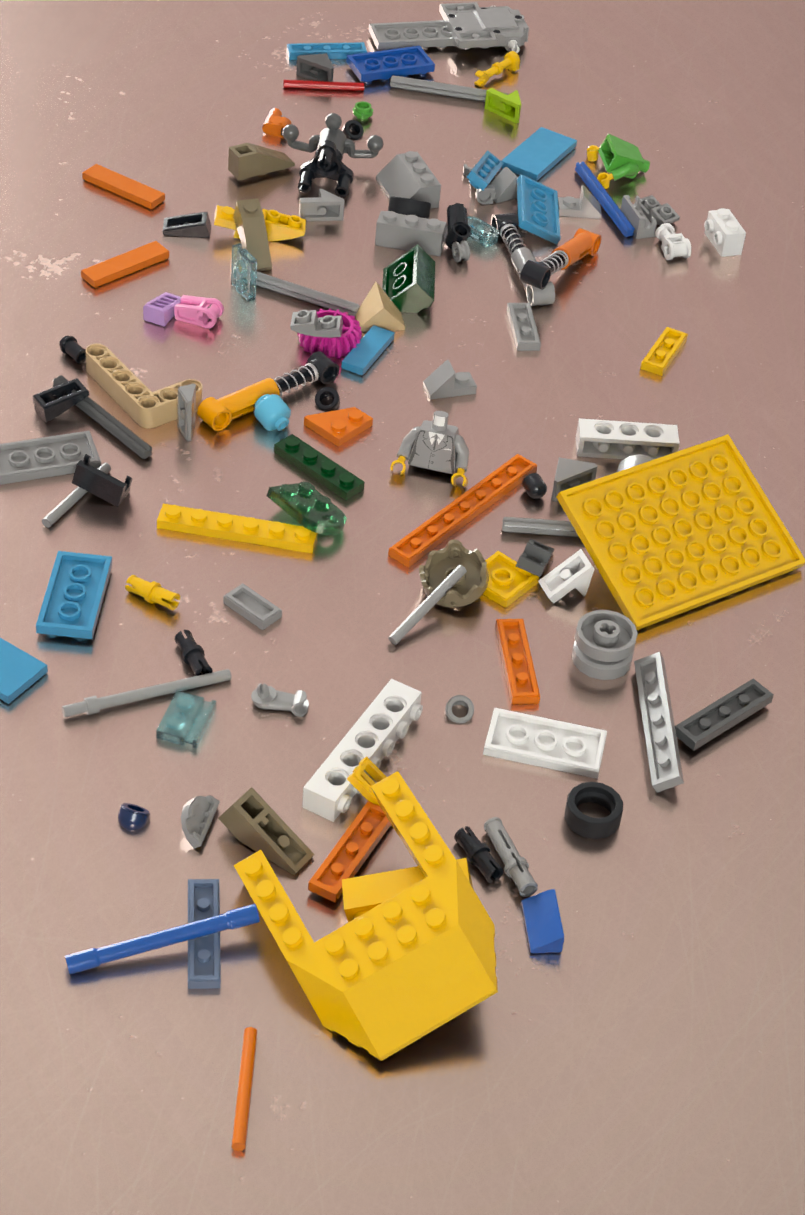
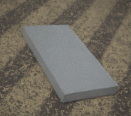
(45, 456)

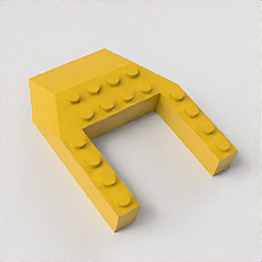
(403, 961)

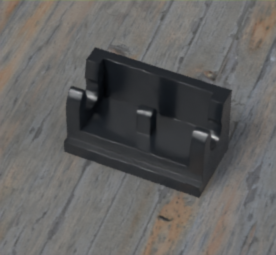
(100, 483)

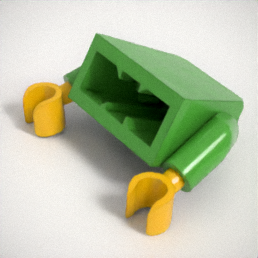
(619, 159)

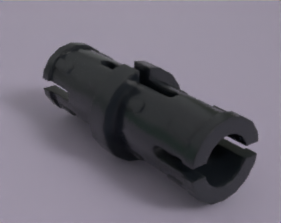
(192, 653)
(478, 854)

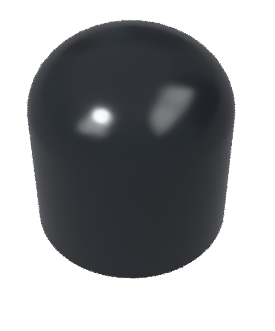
(534, 486)

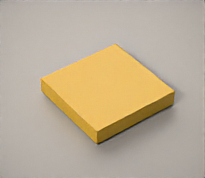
(506, 580)

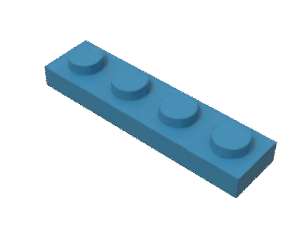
(484, 171)

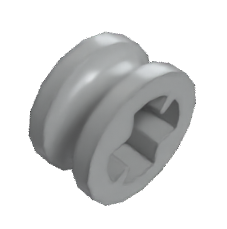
(460, 251)

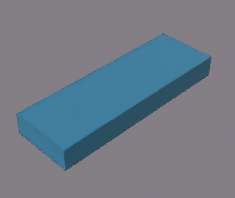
(368, 350)

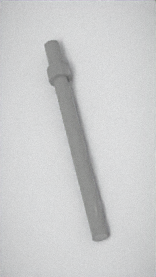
(92, 704)

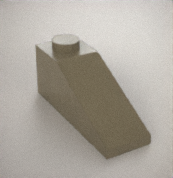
(252, 231)
(262, 829)

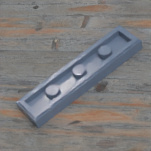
(204, 951)

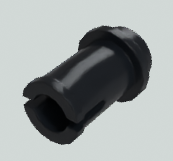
(69, 345)

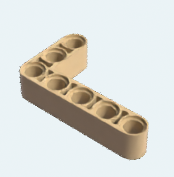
(141, 404)

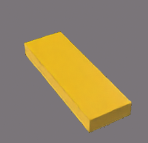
(664, 351)

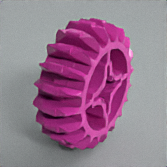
(334, 346)

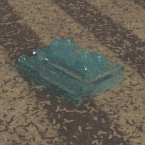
(243, 272)
(186, 719)

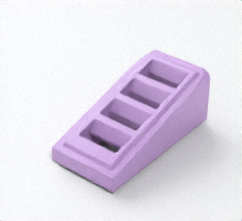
(160, 309)

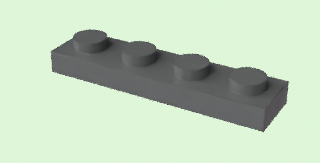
(723, 714)

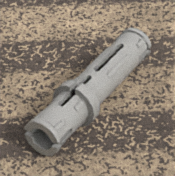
(515, 865)

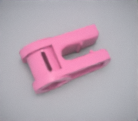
(197, 311)

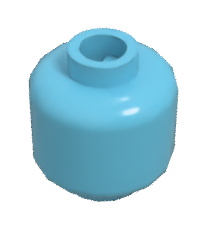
(272, 412)

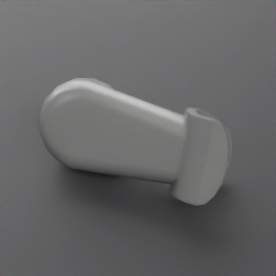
(271, 699)

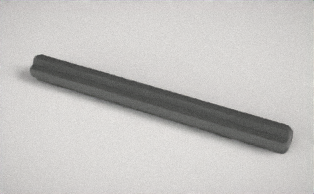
(110, 423)

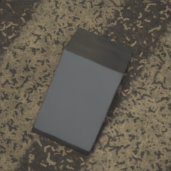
(315, 67)

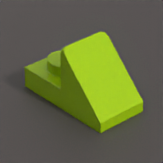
(504, 105)

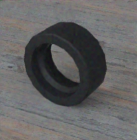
(409, 207)
(594, 793)

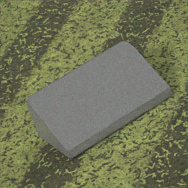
(187, 410)

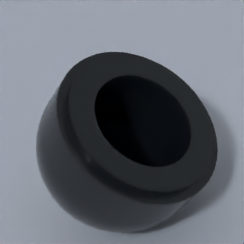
(353, 125)
(327, 392)

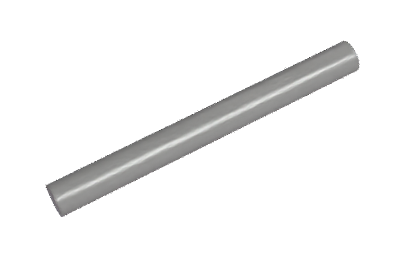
(69, 501)
(427, 604)

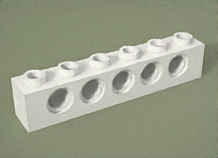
(371, 737)

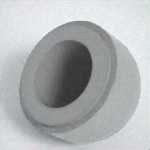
(459, 700)

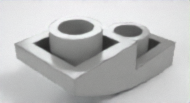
(662, 213)
(308, 323)

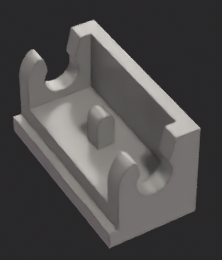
(637, 218)

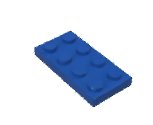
(390, 62)

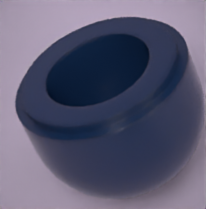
(132, 816)

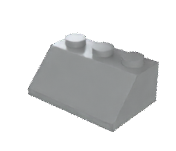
(410, 178)
(407, 231)

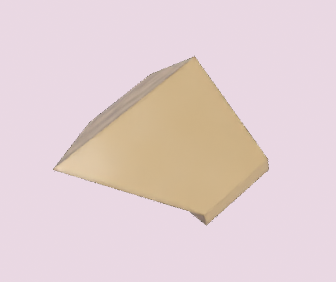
(379, 311)

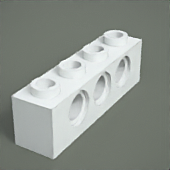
(625, 439)

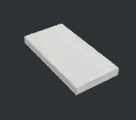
(545, 743)

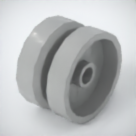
(604, 644)

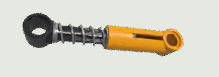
(221, 411)

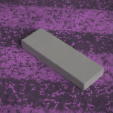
(523, 327)

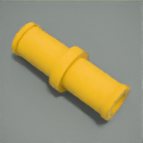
(152, 592)

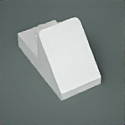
(571, 574)

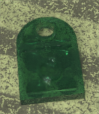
(308, 507)

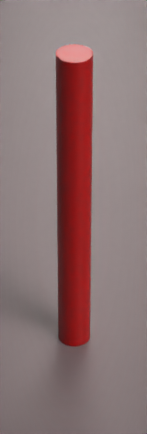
(324, 85)

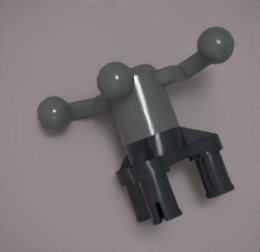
(329, 153)

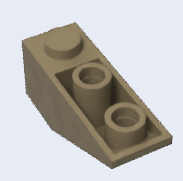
(253, 160)

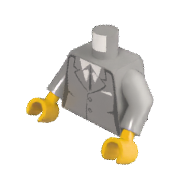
(436, 448)

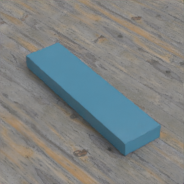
(333, 50)

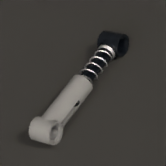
(508, 230)

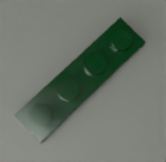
(319, 467)

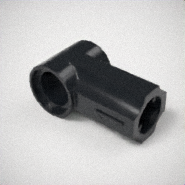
(457, 224)

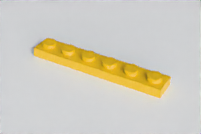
(236, 528)

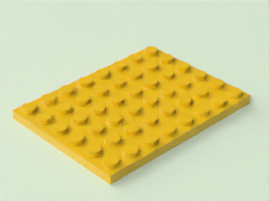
(680, 531)

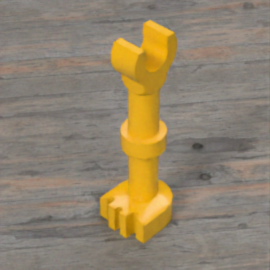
(511, 62)

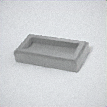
(252, 606)

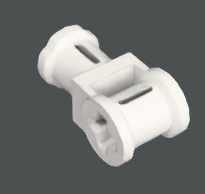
(673, 244)

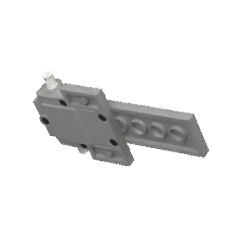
(463, 26)

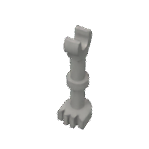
(485, 196)

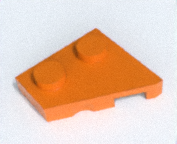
(339, 425)

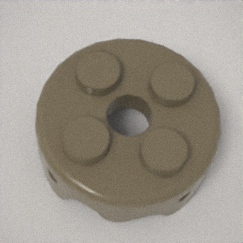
(443, 562)

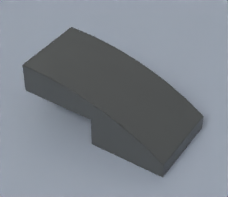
(535, 557)

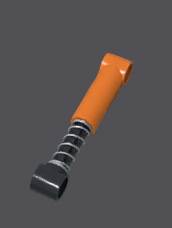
(582, 244)

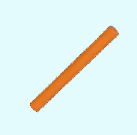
(244, 1089)

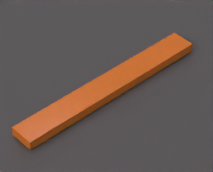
(461, 511)

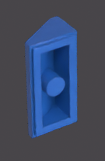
(543, 922)

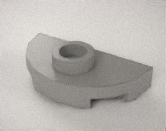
(197, 817)

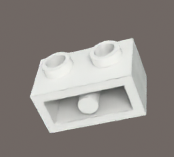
(724, 232)

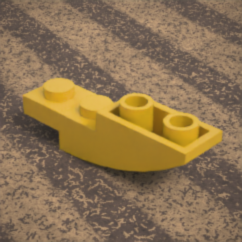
(278, 225)

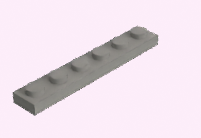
(658, 722)

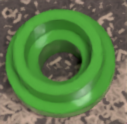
(362, 110)

